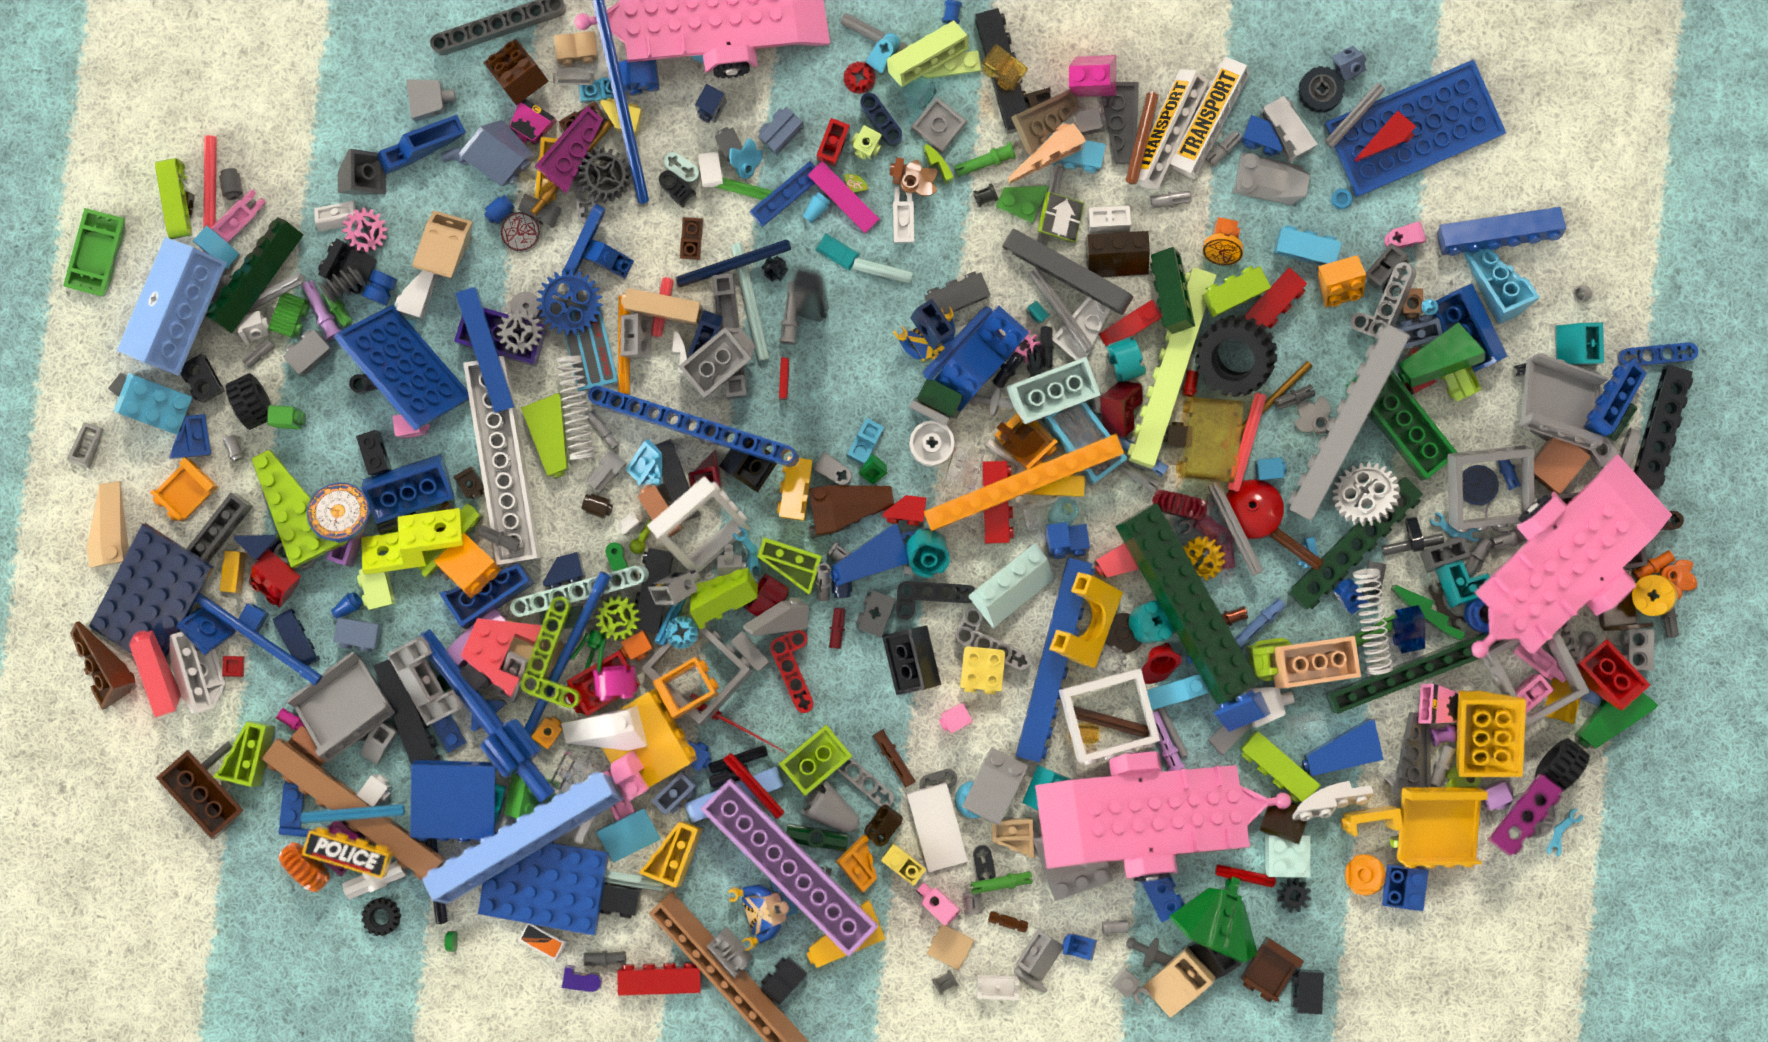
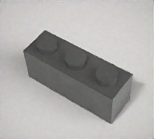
(960, 294)

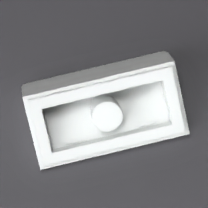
(333, 215)

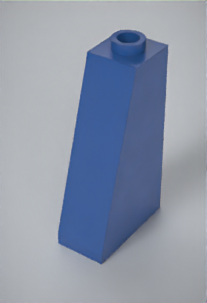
(874, 556)
(1350, 749)

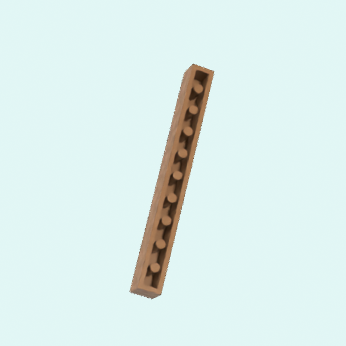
(335, 795)
(738, 990)

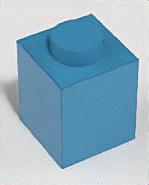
(1270, 469)

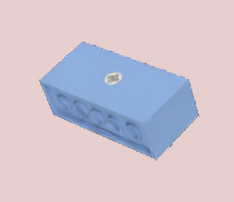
(171, 306)

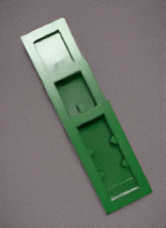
(1431, 616)

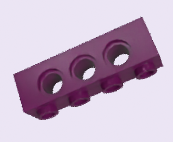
(1501, 836)

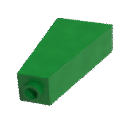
(1442, 356)
(1609, 721)

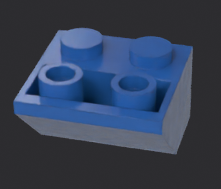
(1246, 710)
(1405, 887)

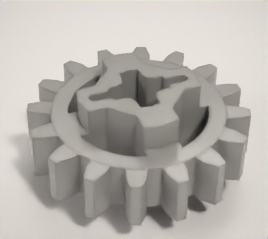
(511, 332)

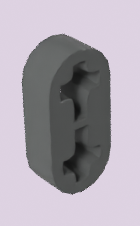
(937, 775)

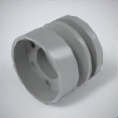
(1542, 828)

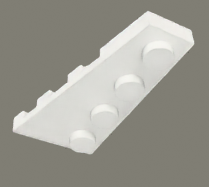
(1090, 318)

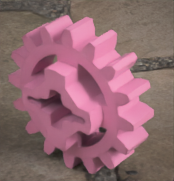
(367, 237)

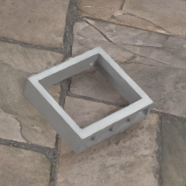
(1455, 485)
(1564, 661)
(724, 695)

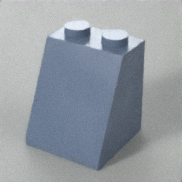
(497, 153)

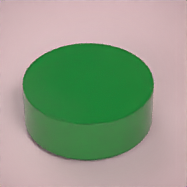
(451, 941)

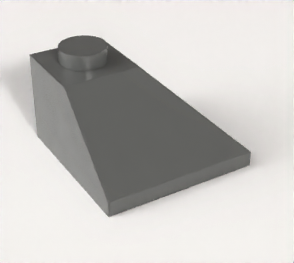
(361, 174)

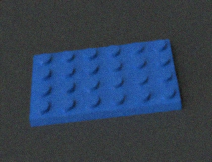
(403, 367)
(550, 888)

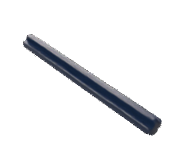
(733, 263)

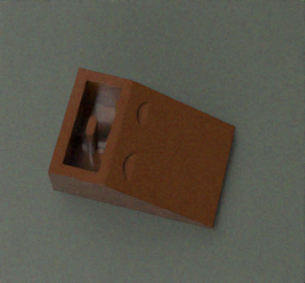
(516, 71)

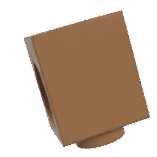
(1416, 295)

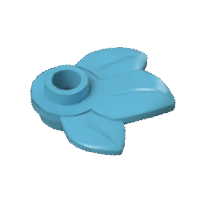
(746, 157)

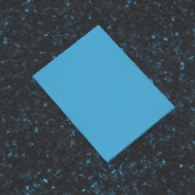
(628, 835)

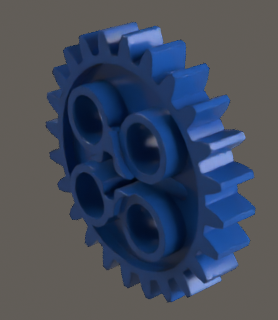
(575, 284)

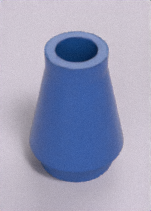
(349, 603)

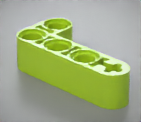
(173, 197)

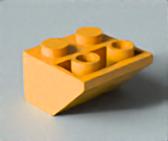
(1341, 281)

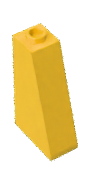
(825, 950)

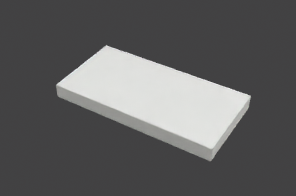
(937, 827)

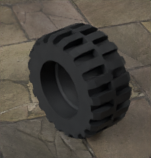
(1218, 374)

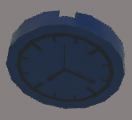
(1479, 485)

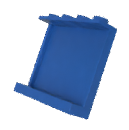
(452, 800)

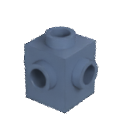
(1349, 63)

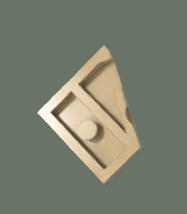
(1015, 834)

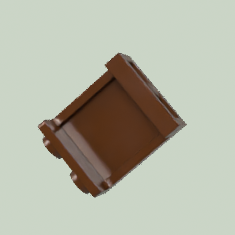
(1270, 970)

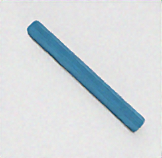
(352, 813)

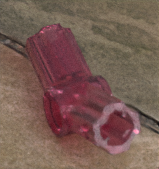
(1212, 529)

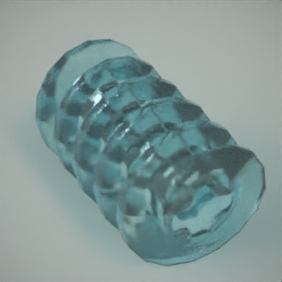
(1063, 511)

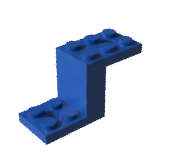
(982, 355)

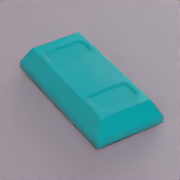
(837, 251)

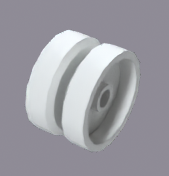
(940, 435)

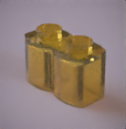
(1003, 67)

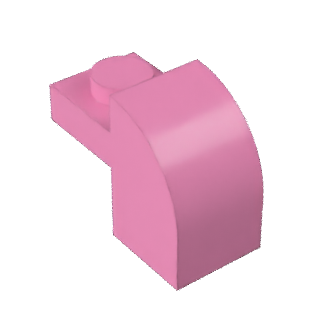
(626, 773)

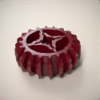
(1180, 504)

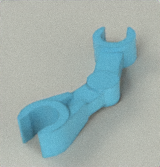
(1452, 532)
(751, 548)
(1559, 830)

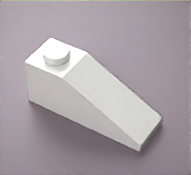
(416, 295)

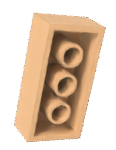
(1315, 662)

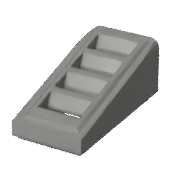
(89, 455)

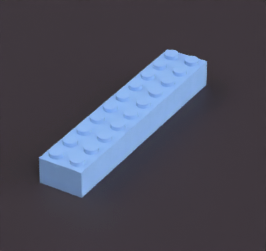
(522, 838)

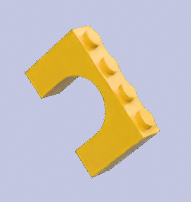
(1104, 604)

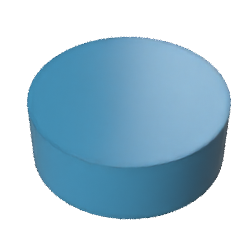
(1341, 198)

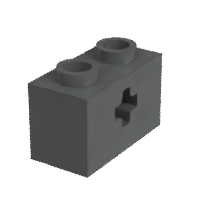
(1445, 553)
(877, 625)

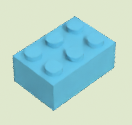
(152, 403)

